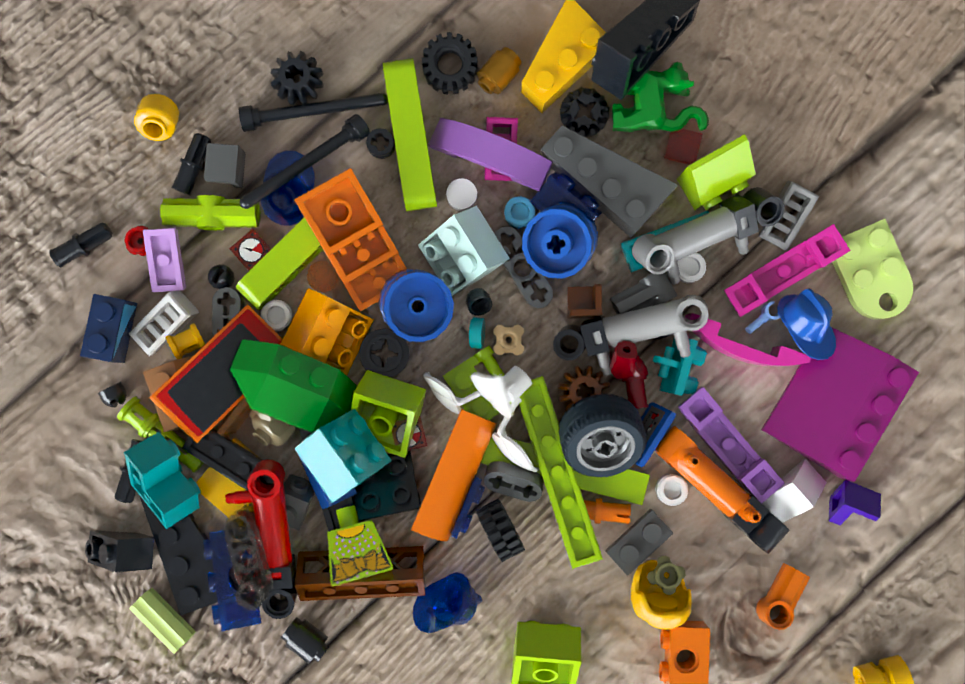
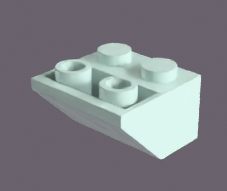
(463, 250)

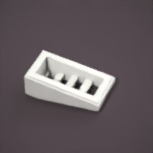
(178, 309)

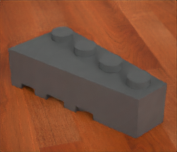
(621, 187)

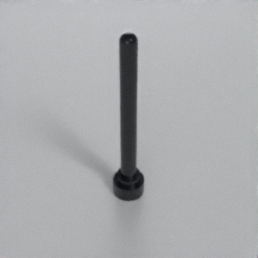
(253, 117)
(353, 130)

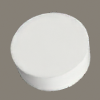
(461, 194)
(691, 268)
(277, 314)
(671, 489)

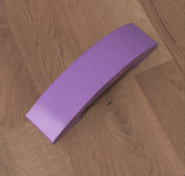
(491, 152)
(730, 446)

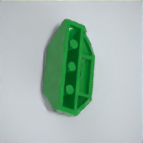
(291, 385)

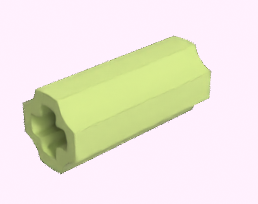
(162, 620)

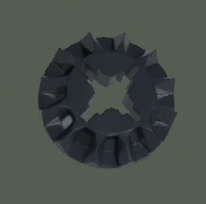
(584, 125)
(375, 341)

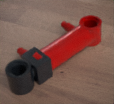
(273, 527)

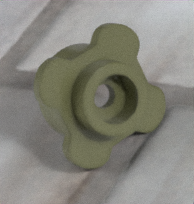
(669, 584)

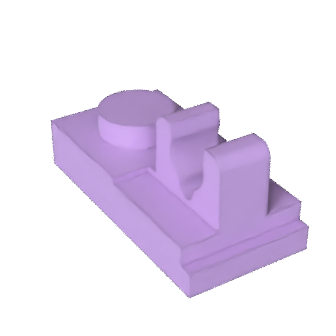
(164, 259)

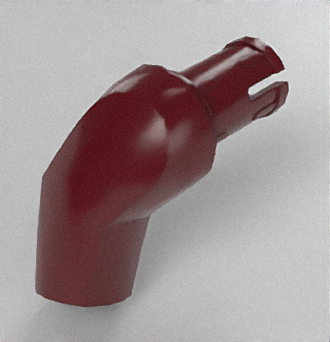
(632, 370)

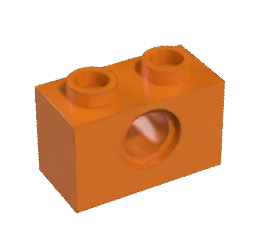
(688, 636)

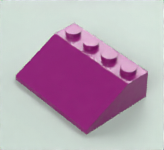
(841, 405)

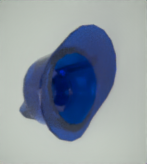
(280, 204)
(446, 604)

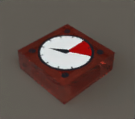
(250, 249)
(419, 438)

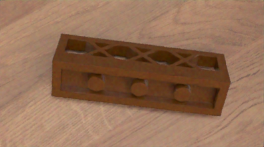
(393, 583)

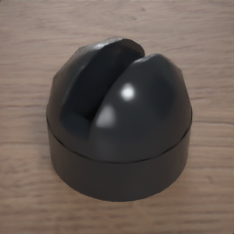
(225, 280)
(478, 302)
(113, 394)

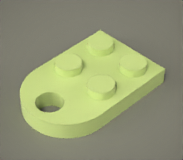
(873, 270)

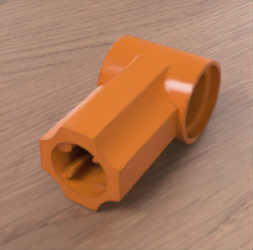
(783, 592)

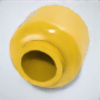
(156, 117)

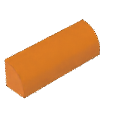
(454, 476)

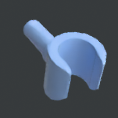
(763, 318)

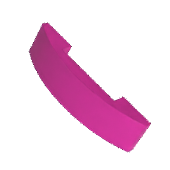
(786, 270)
(778, 357)

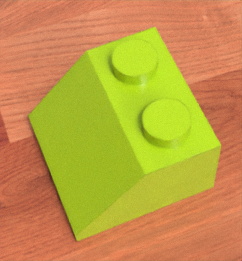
(718, 173)
(383, 403)
(546, 653)

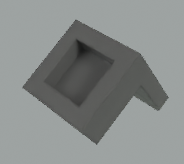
(225, 164)

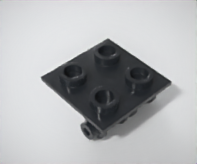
(388, 490)

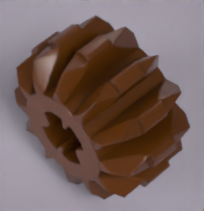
(587, 381)

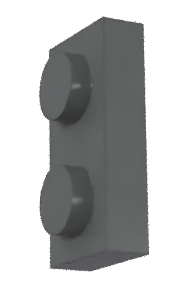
(639, 542)

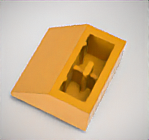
(327, 331)

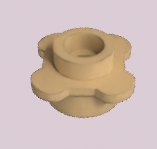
(514, 333)

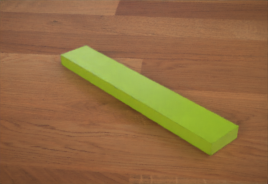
(558, 476)
(626, 486)

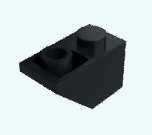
(120, 550)

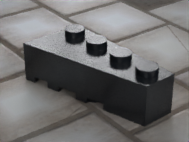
(639, 42)

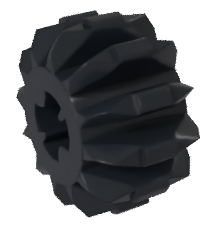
(285, 78)

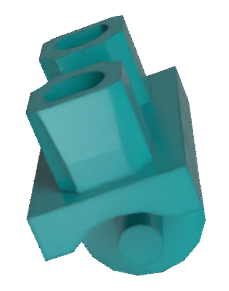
(676, 369)

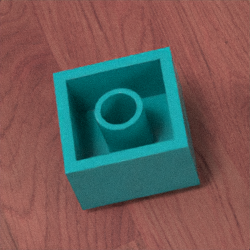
(343, 454)

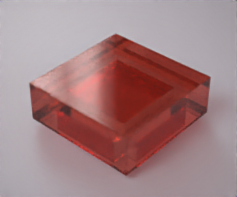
(683, 146)

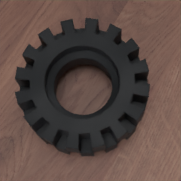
(443, 46)
(500, 530)

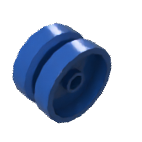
(544, 250)
(434, 306)

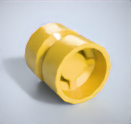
(889, 671)

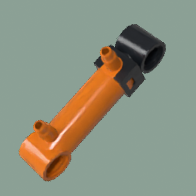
(721, 490)

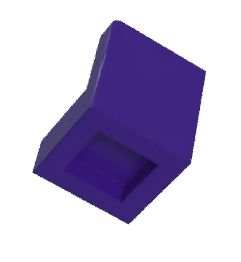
(853, 498)

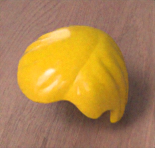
(656, 607)

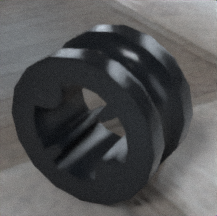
(387, 137)

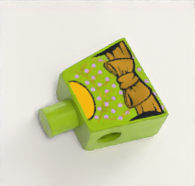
(355, 549)

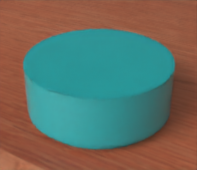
(477, 332)

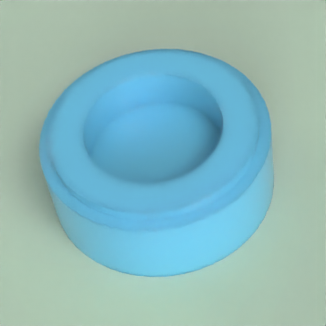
(519, 212)

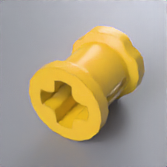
(185, 341)

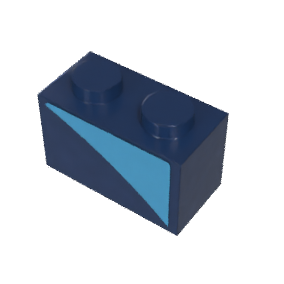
(108, 329)

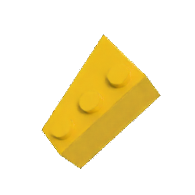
(562, 56)

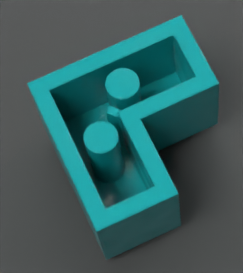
(160, 481)

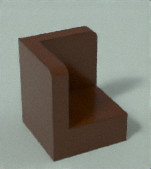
(584, 301)

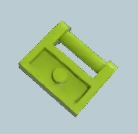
(461, 383)

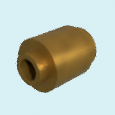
(499, 71)

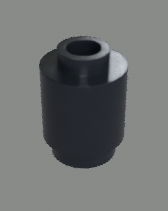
(305, 640)

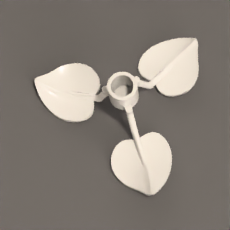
(499, 392)

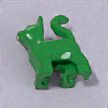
(649, 105)

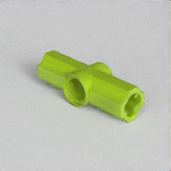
(208, 213)

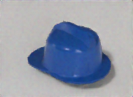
(808, 322)

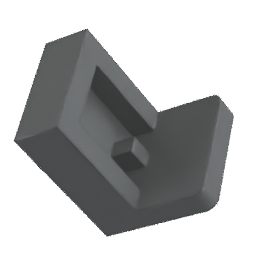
(298, 498)

